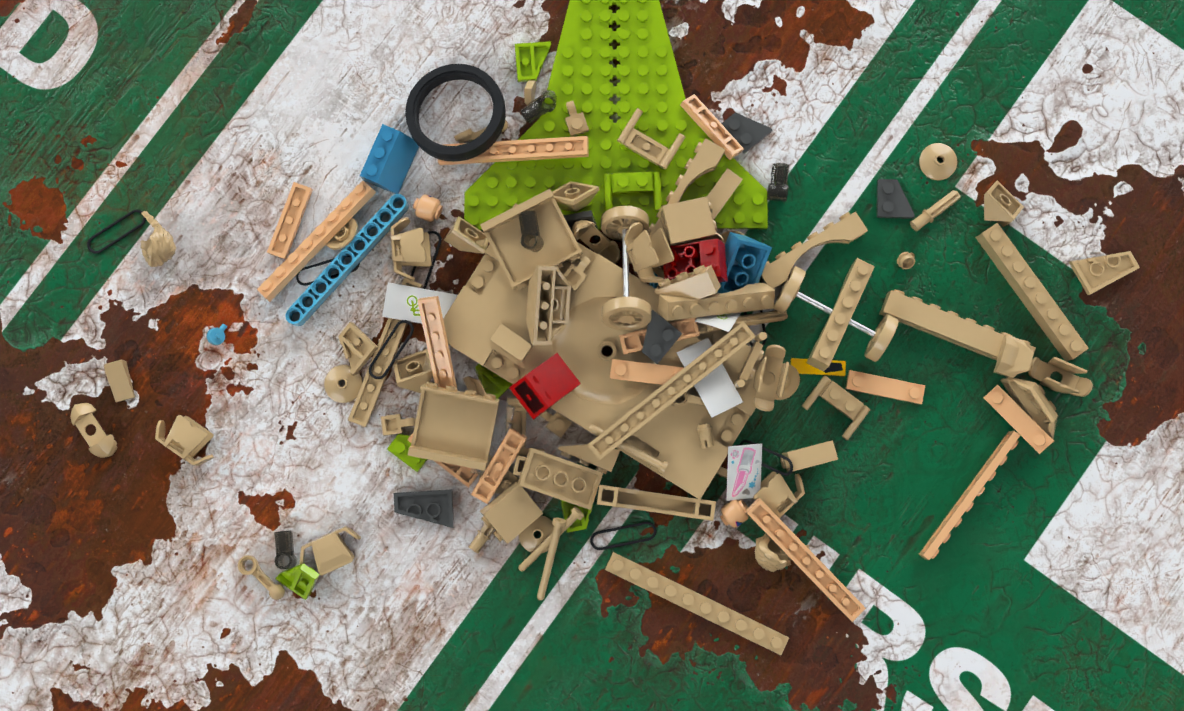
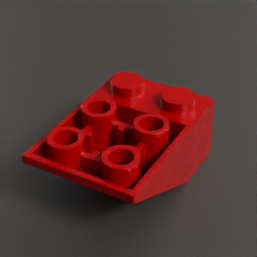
(696, 254)
(544, 386)

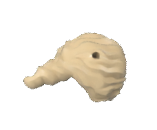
(159, 246)
(770, 555)

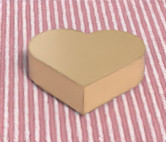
(529, 91)

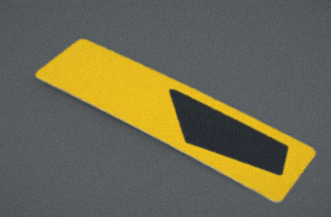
(836, 368)

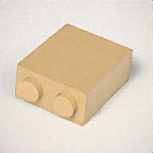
(688, 221)
(810, 456)
(510, 513)

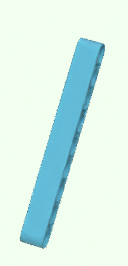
(338, 262)

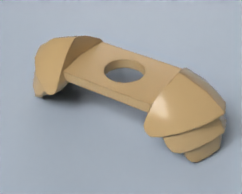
(585, 230)
(99, 443)

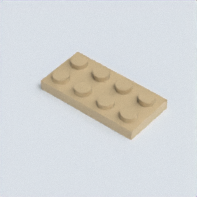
(560, 478)

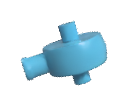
(216, 335)

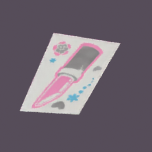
(743, 471)

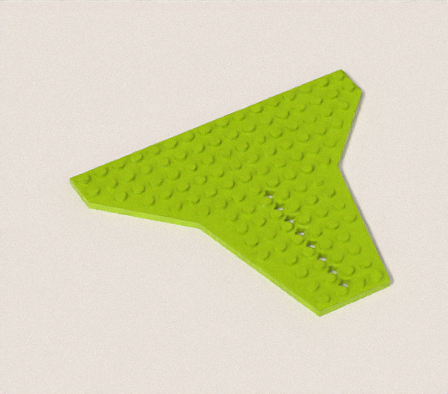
(646, 82)

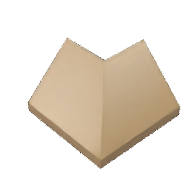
(574, 195)
(1000, 205)
(466, 237)
(413, 371)

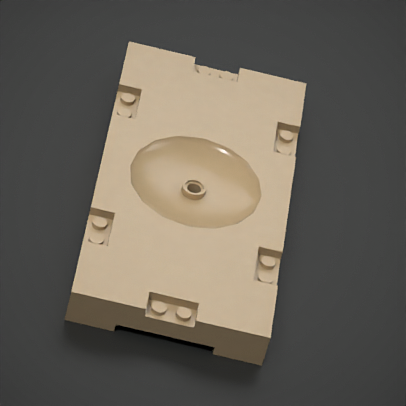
(598, 400)

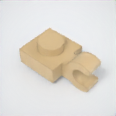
(576, 122)
(575, 274)
(394, 424)
(557, 424)

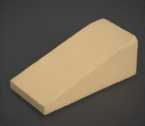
(511, 342)
(119, 380)

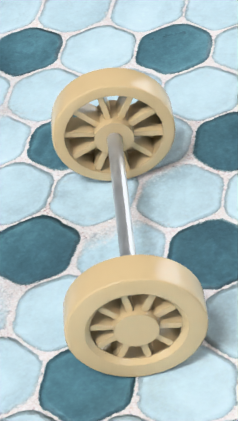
(624, 312)
(880, 337)

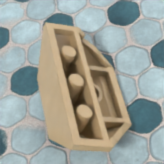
(547, 305)
(1033, 402)

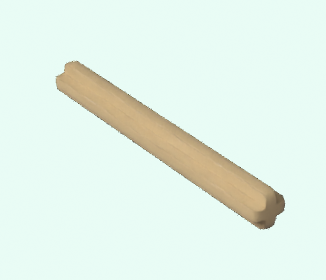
(755, 319)

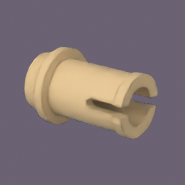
(705, 434)

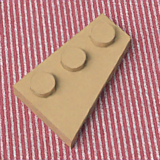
(1103, 270)

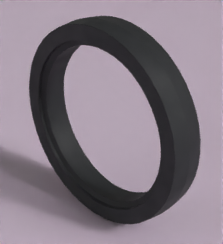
(439, 76)

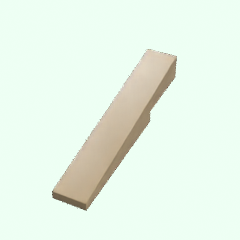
(722, 192)

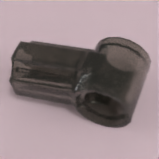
(538, 107)
(778, 185)
(530, 230)
(284, 547)

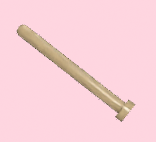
(634, 451)
(576, 514)
(558, 524)

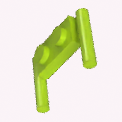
(632, 183)

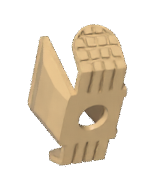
(411, 247)
(647, 251)
(771, 363)
(1069, 384)
(186, 439)
(777, 494)
(330, 551)

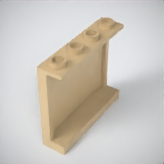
(520, 263)
(454, 426)

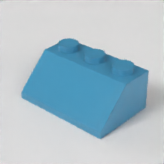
(389, 159)
(744, 261)

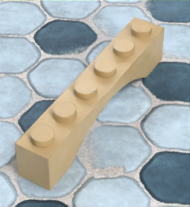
(705, 161)
(845, 231)
(749, 298)
(841, 315)
(656, 502)

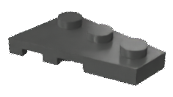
(430, 506)

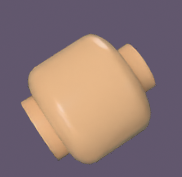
(428, 208)
(734, 513)

